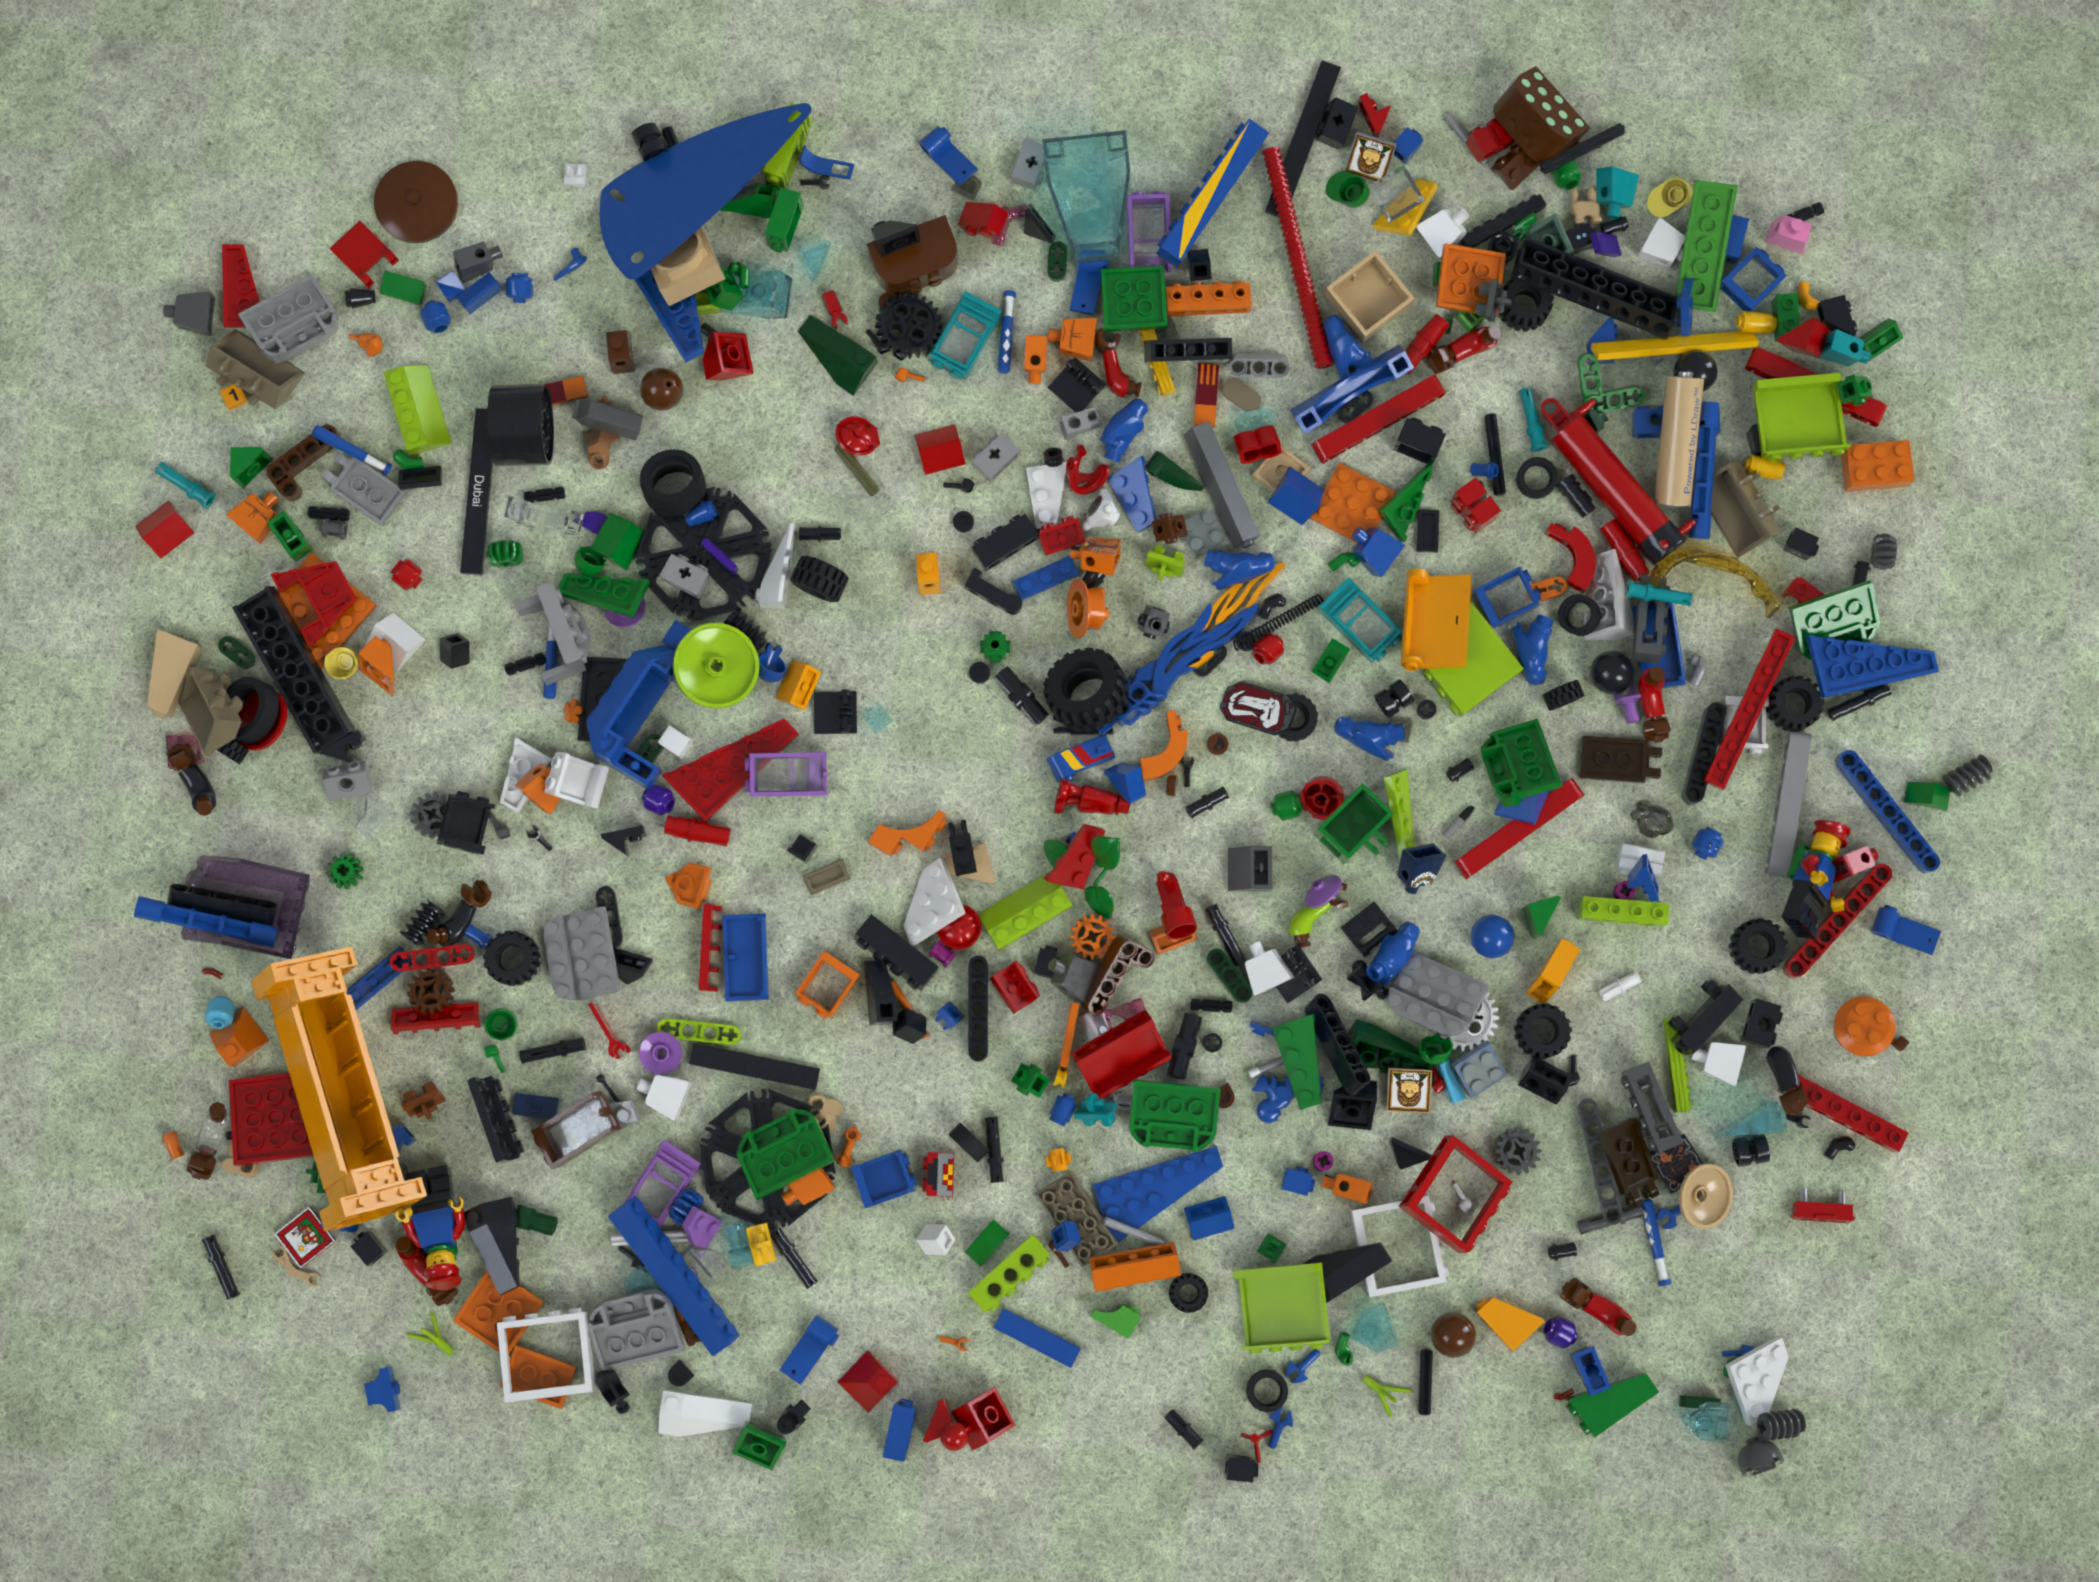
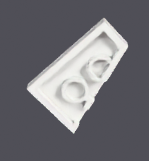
(1046, 492)
(521, 763)

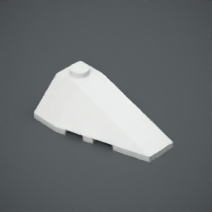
(776, 580)
(1609, 594)
(696, 1414)

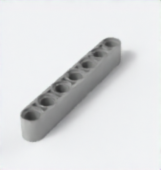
(1789, 803)

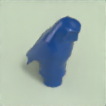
(1344, 346)
(1123, 429)
(1238, 567)
(1533, 648)
(1370, 735)
(1394, 953)

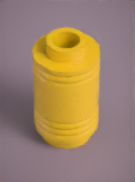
(1756, 322)
(1766, 469)

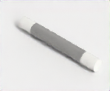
(1266, 1067)

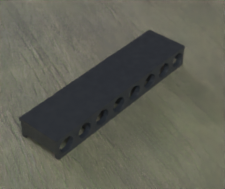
(1595, 287)
(293, 669)

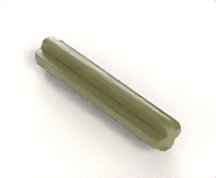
(858, 471)

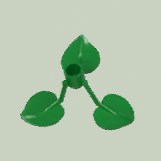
(1107, 857)

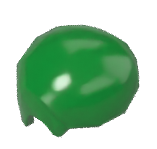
(588, 561)
(496, 1021)
(1435, 1049)

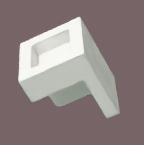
(675, 741)
(935, 1239)

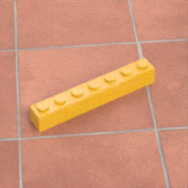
(1160, 369)

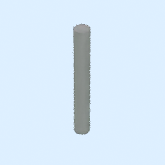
(1460, 131)
(1132, 1231)

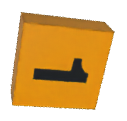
(233, 396)

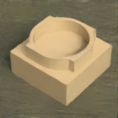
(688, 269)
(1369, 296)

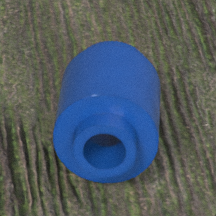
(1062, 1109)

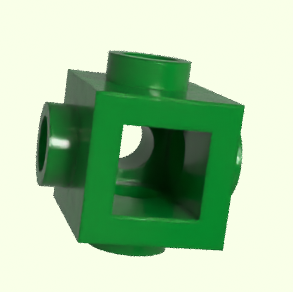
(1855, 390)
(995, 654)
(1030, 1080)

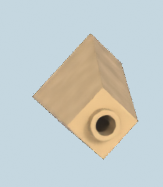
(169, 672)

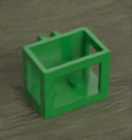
(1354, 825)

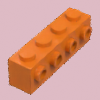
(1208, 299)
(1134, 1266)

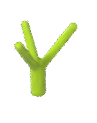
(442, 1344)
(1382, 1391)

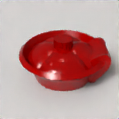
(857, 435)
(962, 931)

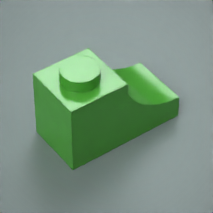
(1121, 1320)

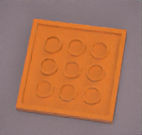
(304, 614)

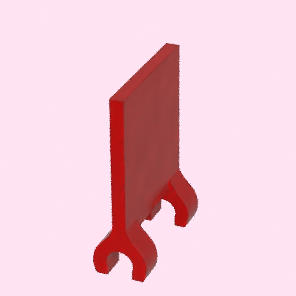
(361, 251)
(614, 1044)

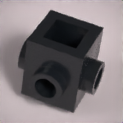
(1151, 615)

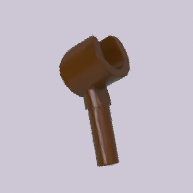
(1900, 1044)
(1059, 1254)

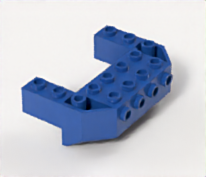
(625, 710)

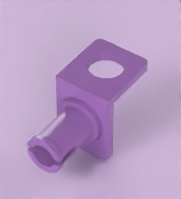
(1629, 704)

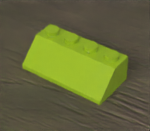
(417, 408)
(1024, 911)

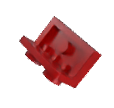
(1061, 536)
(1015, 987)

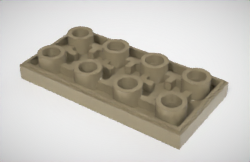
(1068, 1201)

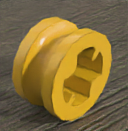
(1061, 1077)

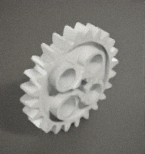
(1469, 1039)

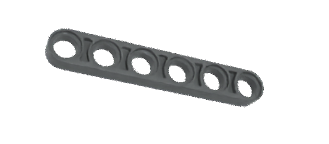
(1597, 1162)

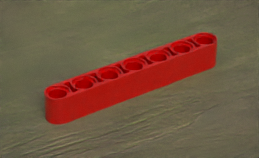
(1772, 366)
(1378, 418)
(1516, 830)
(1847, 916)

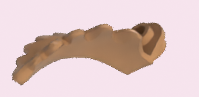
(600, 443)

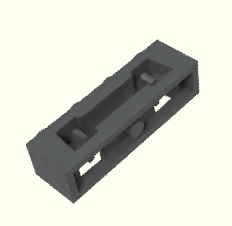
(1649, 651)
(1646, 1119)

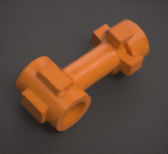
(852, 1135)

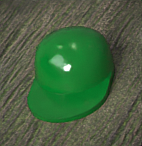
(1347, 189)

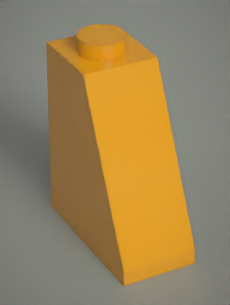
(1553, 971)
(1507, 1322)

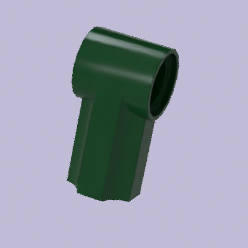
(532, 1220)

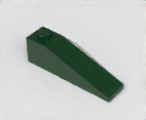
(841, 357)
(1384, 1050)

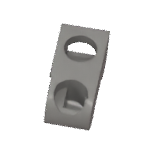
(1079, 422)

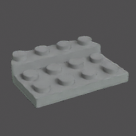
(291, 320)
(581, 955)
(1436, 996)
(634, 1329)

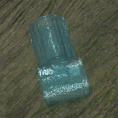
(739, 1249)

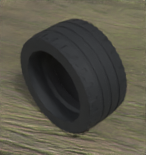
(666, 463)

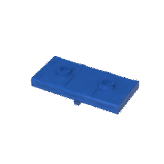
(1672, 661)
(745, 957)

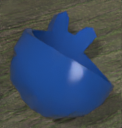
(771, 665)

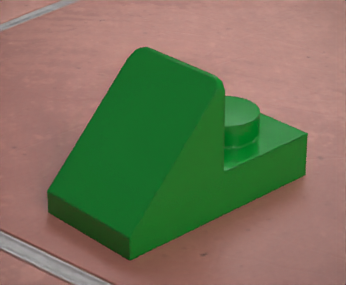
(1330, 660)

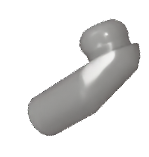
(1657, 359)
(1700, 669)

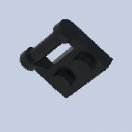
(1364, 923)

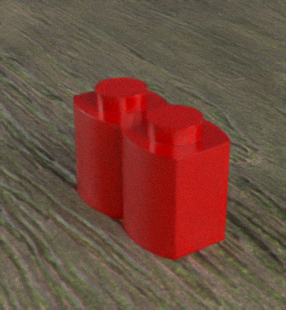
(1257, 444)

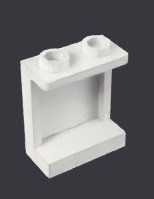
(1757, 740)
(576, 780)

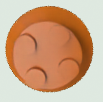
(1085, 608)
(1864, 1026)

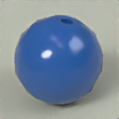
(1492, 936)

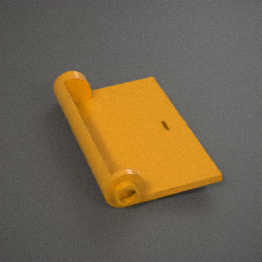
(1430, 621)

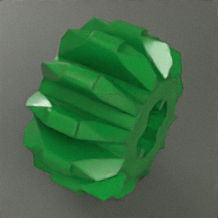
(505, 553)
(349, 863)

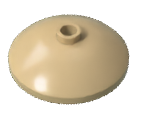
(1706, 1196)

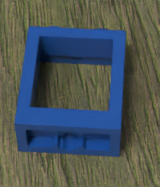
(1737, 294)
(1488, 607)
(900, 1430)

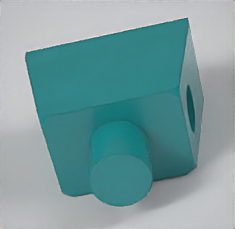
(1615, 189)
(1844, 349)

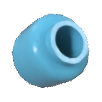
(220, 1012)

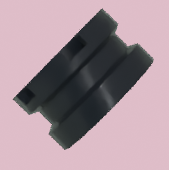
(1506, 239)

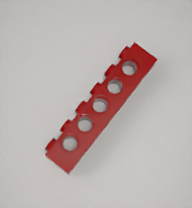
(1853, 1116)

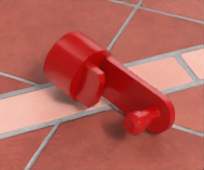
(1176, 917)

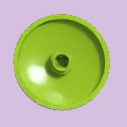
(715, 665)

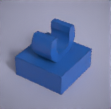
(949, 1015)

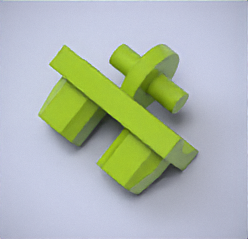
(1163, 564)

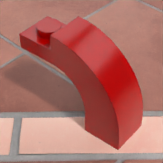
(1582, 553)

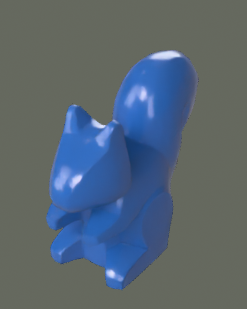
(1278, 1097)

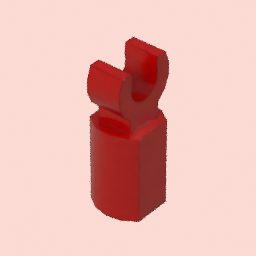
(834, 307)

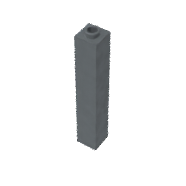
(1221, 485)

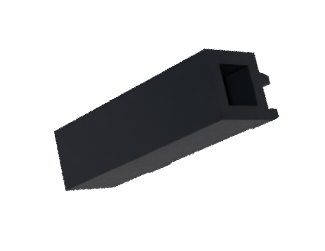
(1706, 1019)

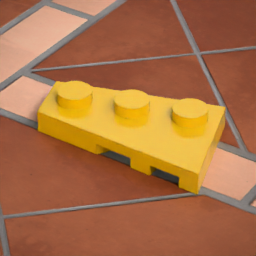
(1407, 222)

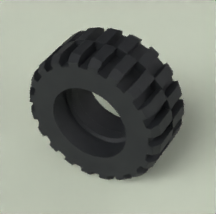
(1073, 671)

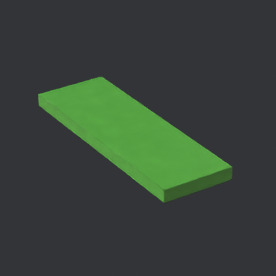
(1706, 241)

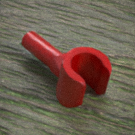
(1439, 1084)

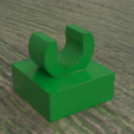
(1271, 1248)

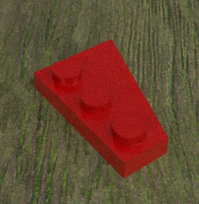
(1076, 863)

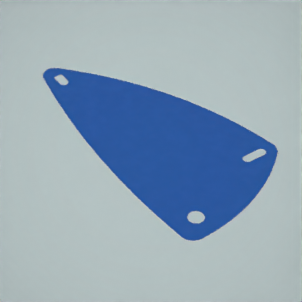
(688, 186)

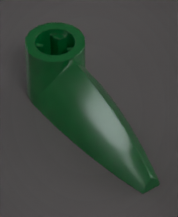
(1170, 473)

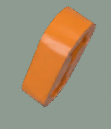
(1545, 584)

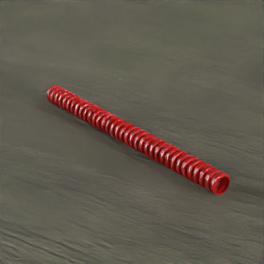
(1297, 257)

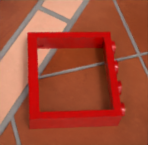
(1427, 1176)

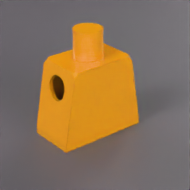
(928, 573)

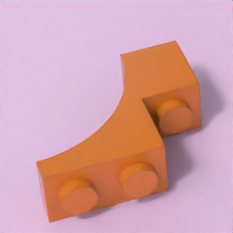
(921, 837)

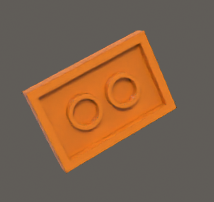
(536, 1371)

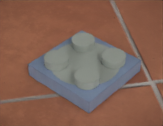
(1479, 1069)

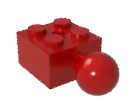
(977, 1422)

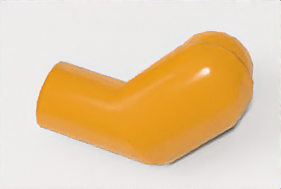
(1804, 298)

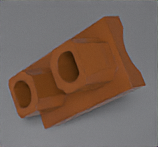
(423, 1104)

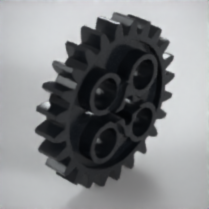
(890, 320)

